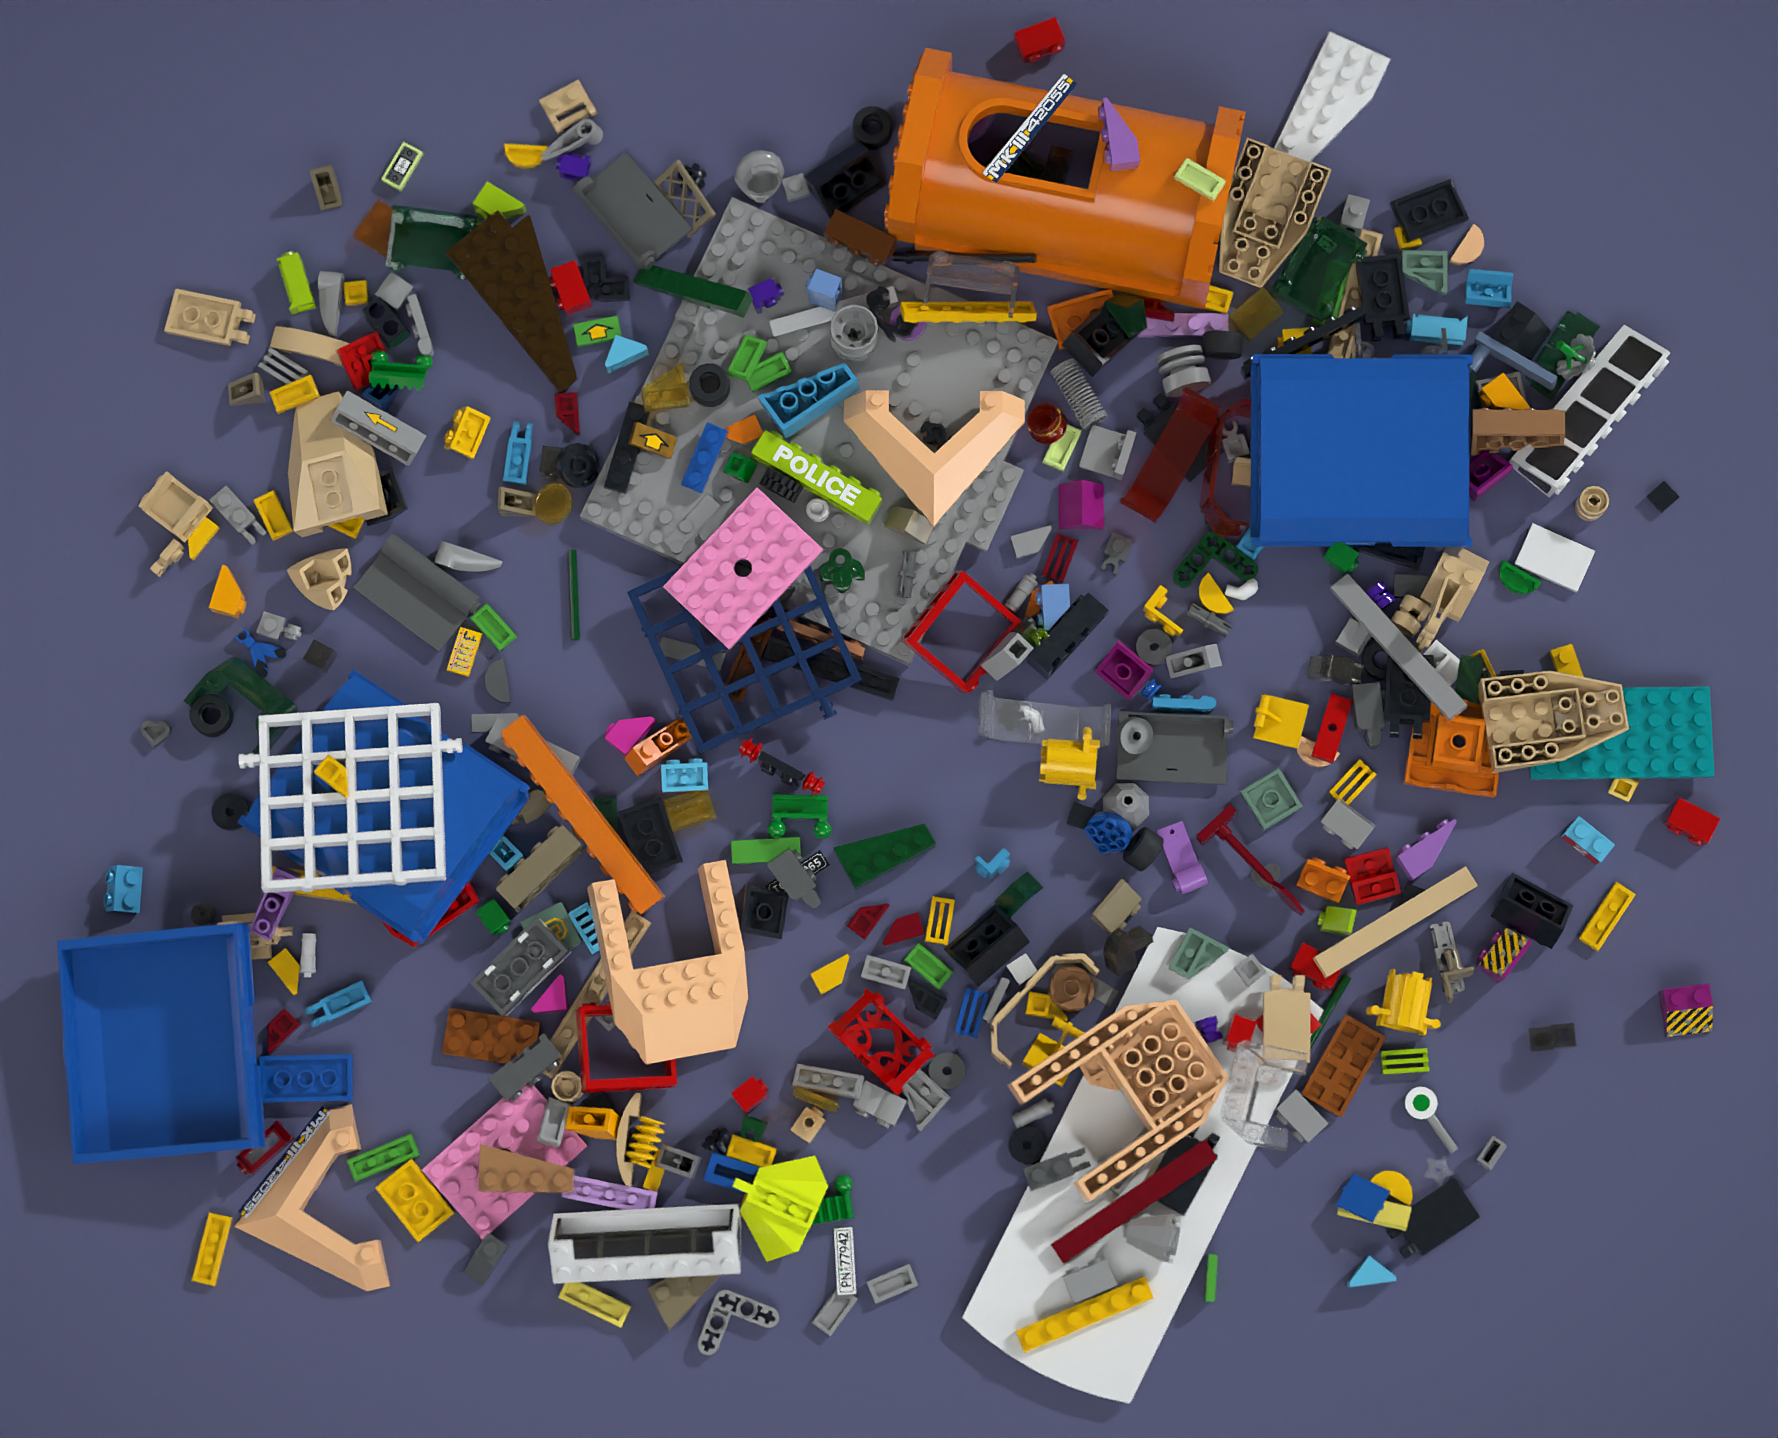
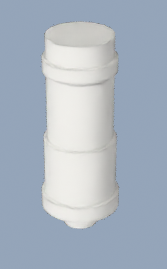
(308, 957)

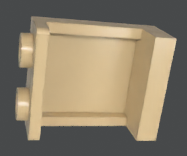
(175, 506)

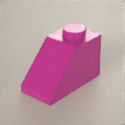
(628, 733)

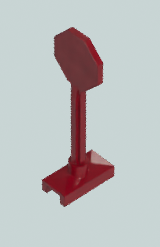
(1219, 827)

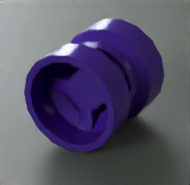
(1380, 595)
(1208, 1029)

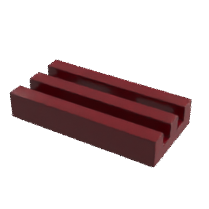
(1066, 540)

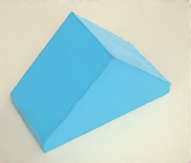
(623, 353)
(506, 854)
(1370, 1273)

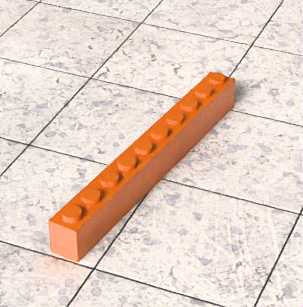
(582, 814)

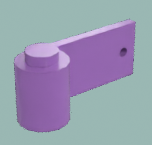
(1182, 859)

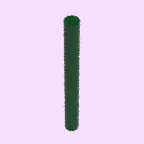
(573, 595)
(1329, 1007)

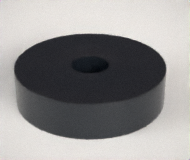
(220, 808)
(1016, 1145)

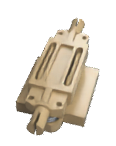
(259, 946)

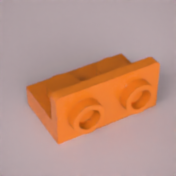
(1323, 880)

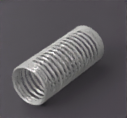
(1086, 422)

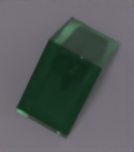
(1128, 312)
(1018, 894)

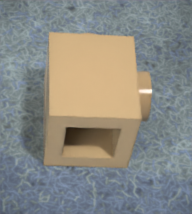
(808, 1124)

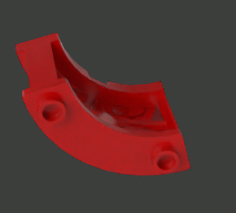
(884, 1073)

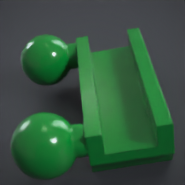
(398, 373)
(800, 807)
(836, 1207)

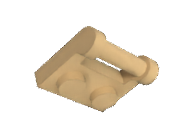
(563, 102)

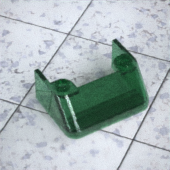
(252, 687)

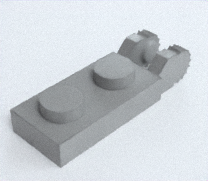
(420, 328)
(236, 513)

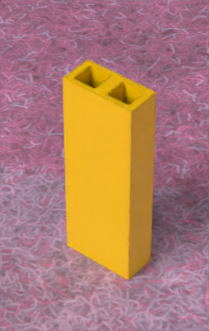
(654, 1175)

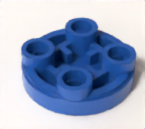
(1108, 832)

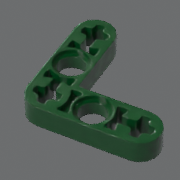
(1209, 553)

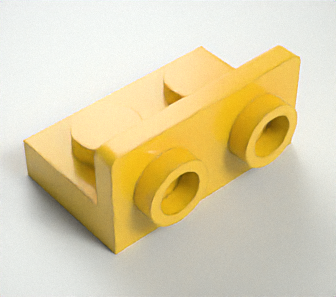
(466, 431)

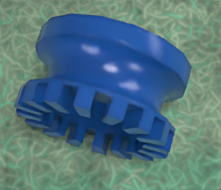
(1151, 689)

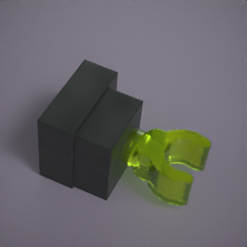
(1030, 631)

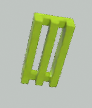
(1424, 1060)

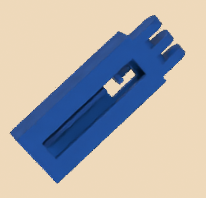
(724, 1170)

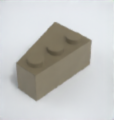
(678, 1294)

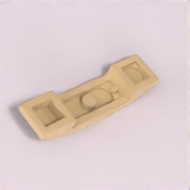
(307, 344)
(631, 1110)

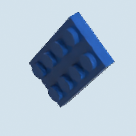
(306, 1078)

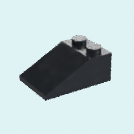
(1097, 341)

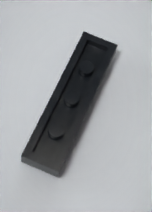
(625, 454)

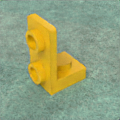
(1158, 600)

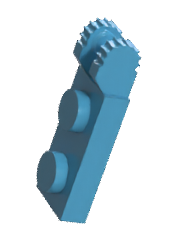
(518, 455)
(1185, 703)
(340, 1003)

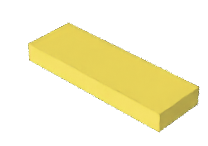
(1391, 1216)
(595, 1302)

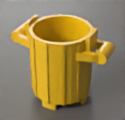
(1070, 762)
(1405, 1003)

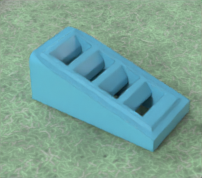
(577, 912)

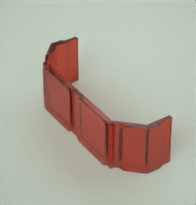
(1172, 455)
(1213, 514)

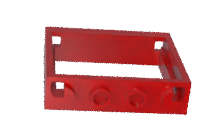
(931, 613)
(620, 1084)

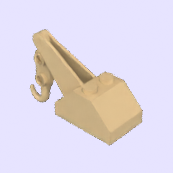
(1450, 589)

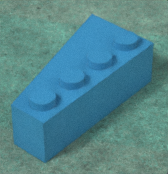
(808, 399)

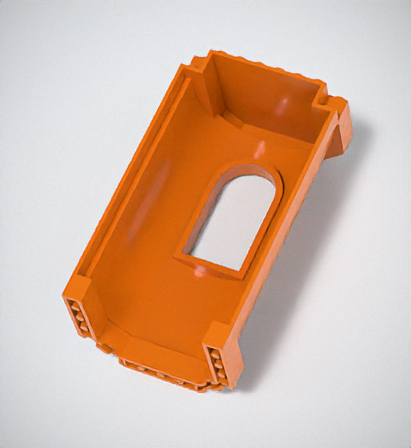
(1122, 233)

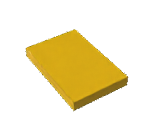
(414, 1200)

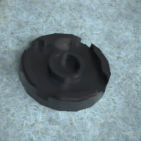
(577, 465)

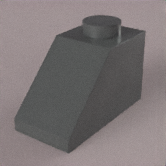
(486, 1259)

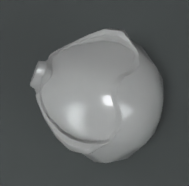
(759, 174)

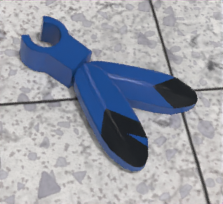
(259, 650)

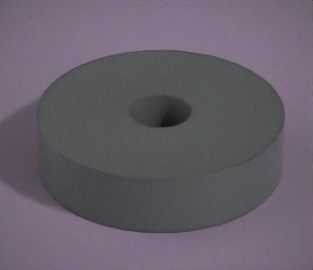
(1157, 637)
(1141, 741)
(949, 1060)

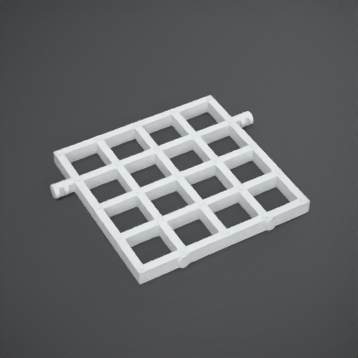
(350, 757)

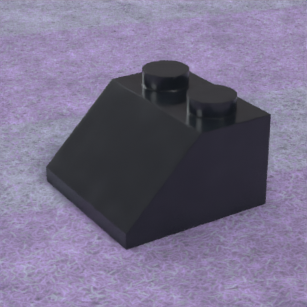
(1522, 331)

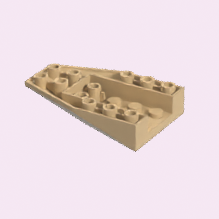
(1267, 211)
(330, 470)
(1547, 717)

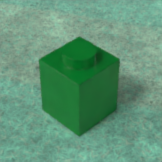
(1341, 558)
(494, 918)

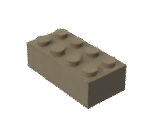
(540, 868)

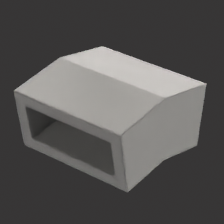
(394, 291)
(1353, 638)
(1488, 1166)

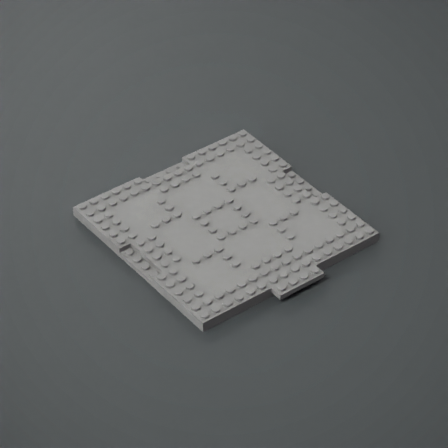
(926, 380)

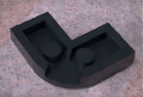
(599, 286)

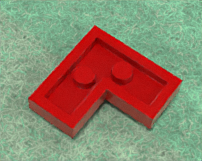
(355, 357)

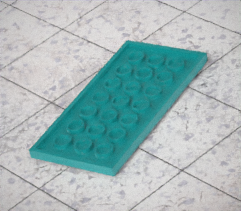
(1664, 740)

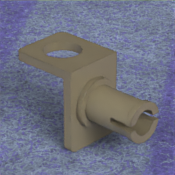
(1455, 972)

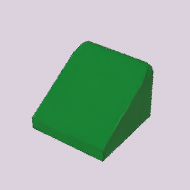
(740, 467)

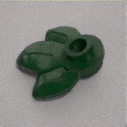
(841, 573)

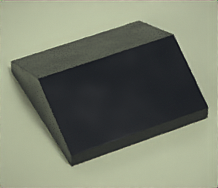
(393, 497)
(763, 912)

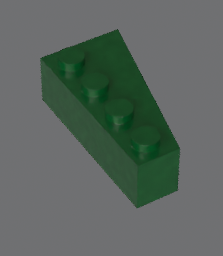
(881, 854)

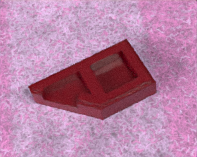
(1156, 309)
(866, 919)
(904, 929)

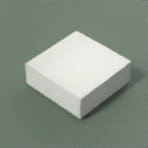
(1022, 969)

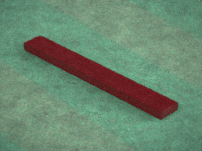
(1134, 1201)

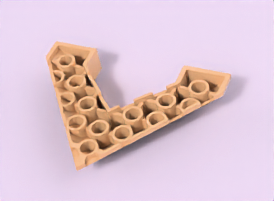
(936, 478)
(285, 1225)

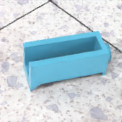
(1428, 329)

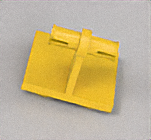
(1280, 721)
(1045, 1047)

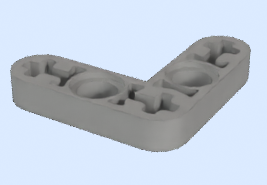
(725, 1313)

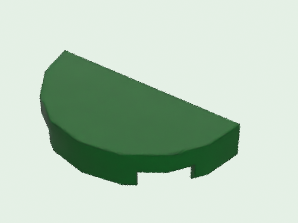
(1516, 579)

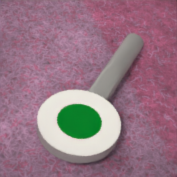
(1422, 1104)

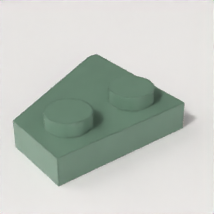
(1426, 268)
(1196, 953)

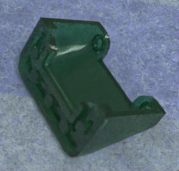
(423, 237)
(1318, 268)

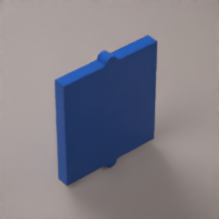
(1362, 1198)

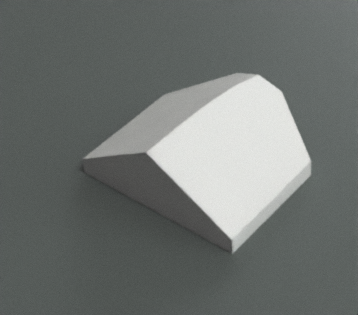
(1444, 662)

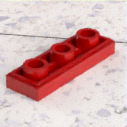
(1334, 717)

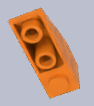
(657, 747)

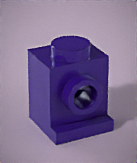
(573, 166)
(765, 294)

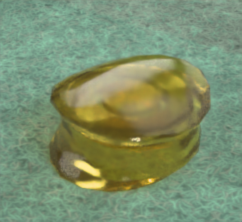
(553, 503)

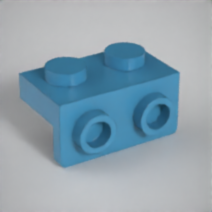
(1488, 288)
(998, 864)
(123, 889)

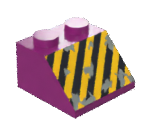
(1503, 954)
(1686, 1010)

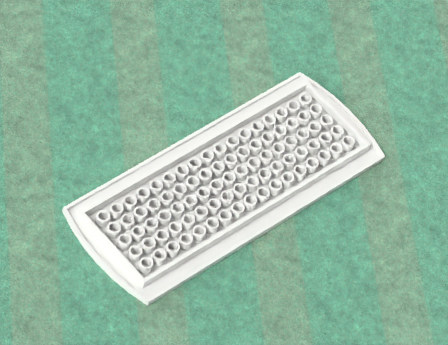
(1026, 1273)

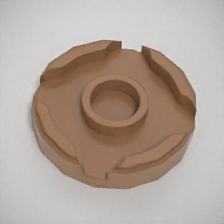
(1071, 989)

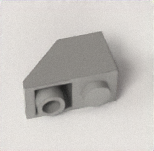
(1006, 655)

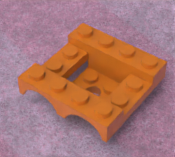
(1452, 768)

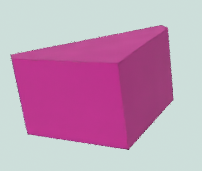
(553, 999)

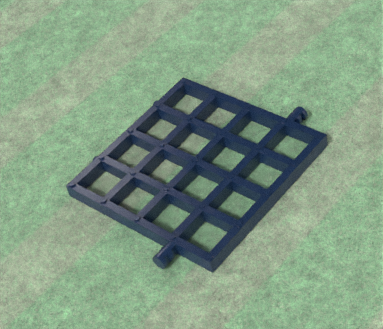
(761, 674)

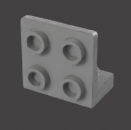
(1107, 452)

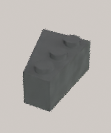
(525, 1068)

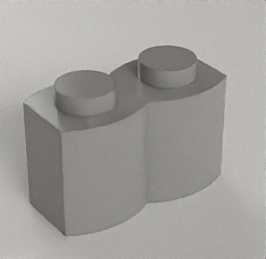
(879, 1104)

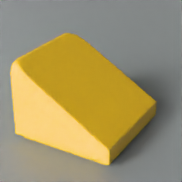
(1623, 788)

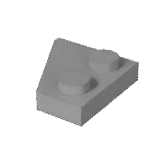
(924, 1098)

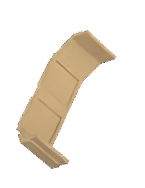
(1065, 958)

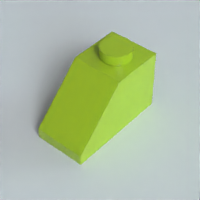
(493, 199)
(1337, 921)

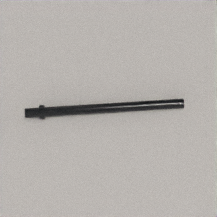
(910, 257)

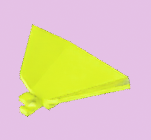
(782, 1204)

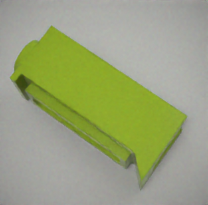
(296, 282)

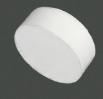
(817, 510)

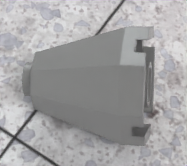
(1134, 813)
(1154, 1235)

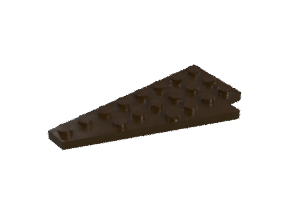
(512, 280)

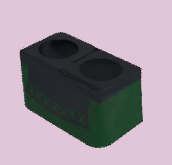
(390, 340)

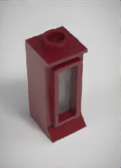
(255, 1159)

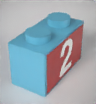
(1587, 840)

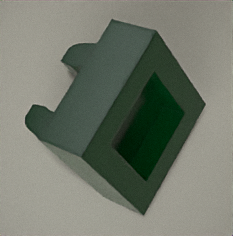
(753, 1123)

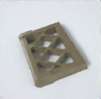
(687, 181)

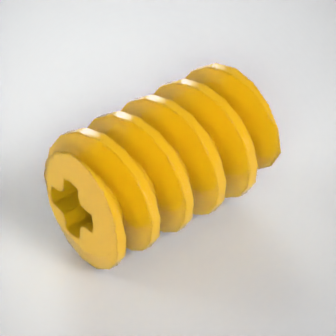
(645, 1141)

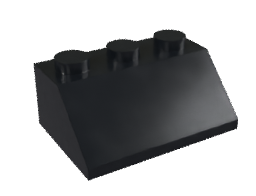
(845, 179)
(1532, 911)
(987, 945)

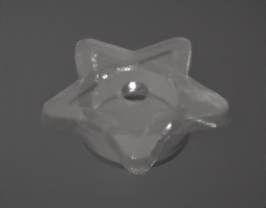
(1444, 1170)

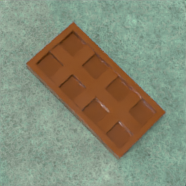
(487, 1036)
(1343, 1066)

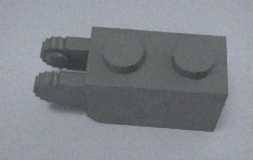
(1369, 711)
(794, 877)
(1053, 1170)

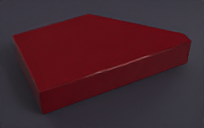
(567, 410)
(280, 1029)

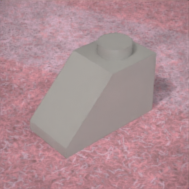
(1193, 661)

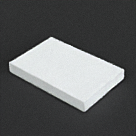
(1554, 558)

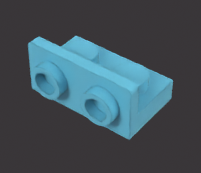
(684, 777)

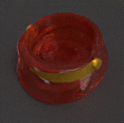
(1046, 423)

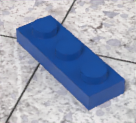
(704, 457)

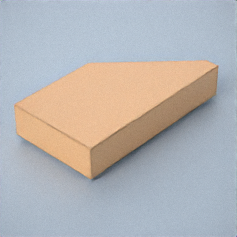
(1097, 1074)

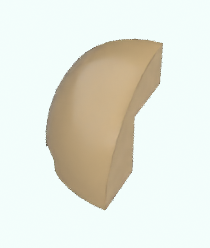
(323, 577)

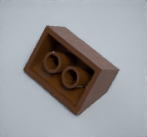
(860, 238)

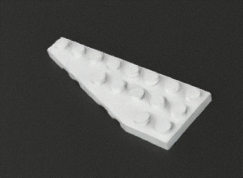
(1332, 96)

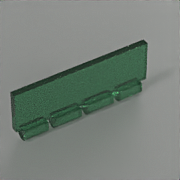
(1548, 358)

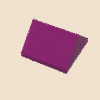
(1485, 472)
(1081, 506)
(1124, 670)

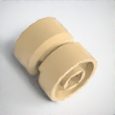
(1591, 503)
(1404, 621)
(567, 1087)

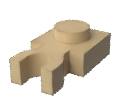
(171, 554)

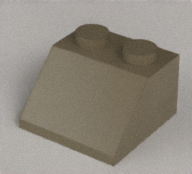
(1117, 907)

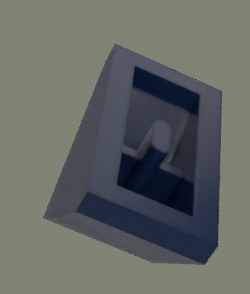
(380, 396)

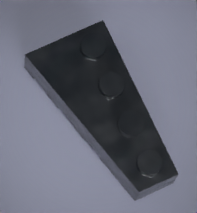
(1067, 635)

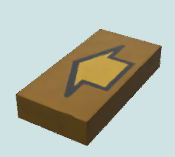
(652, 440)

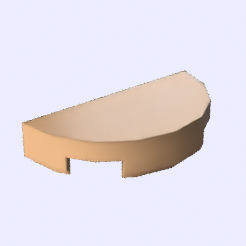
(1470, 247)
(1305, 750)

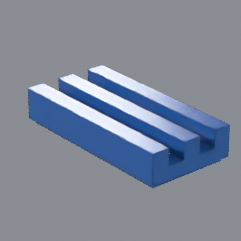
(976, 994)

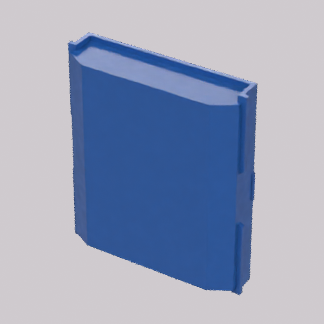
(1360, 450)
(477, 802)
(160, 1043)

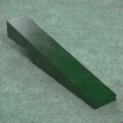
(695, 290)

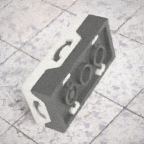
(520, 967)

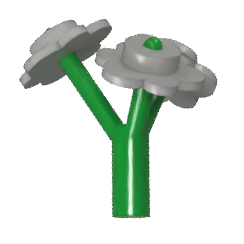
(1582, 350)

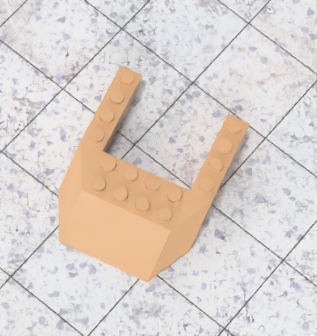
(682, 1004)
(1158, 1067)

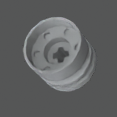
(858, 322)
(1183, 370)

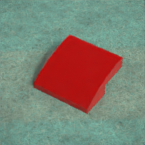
(1372, 875)

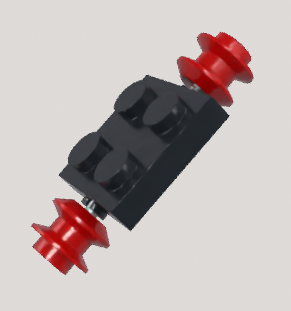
(772, 765)

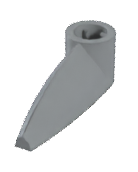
(574, 138)
(330, 299)
(462, 559)

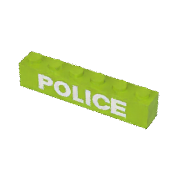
(817, 477)

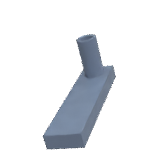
(1487, 345)

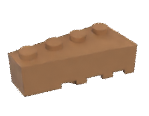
(1516, 429)
(521, 1174)

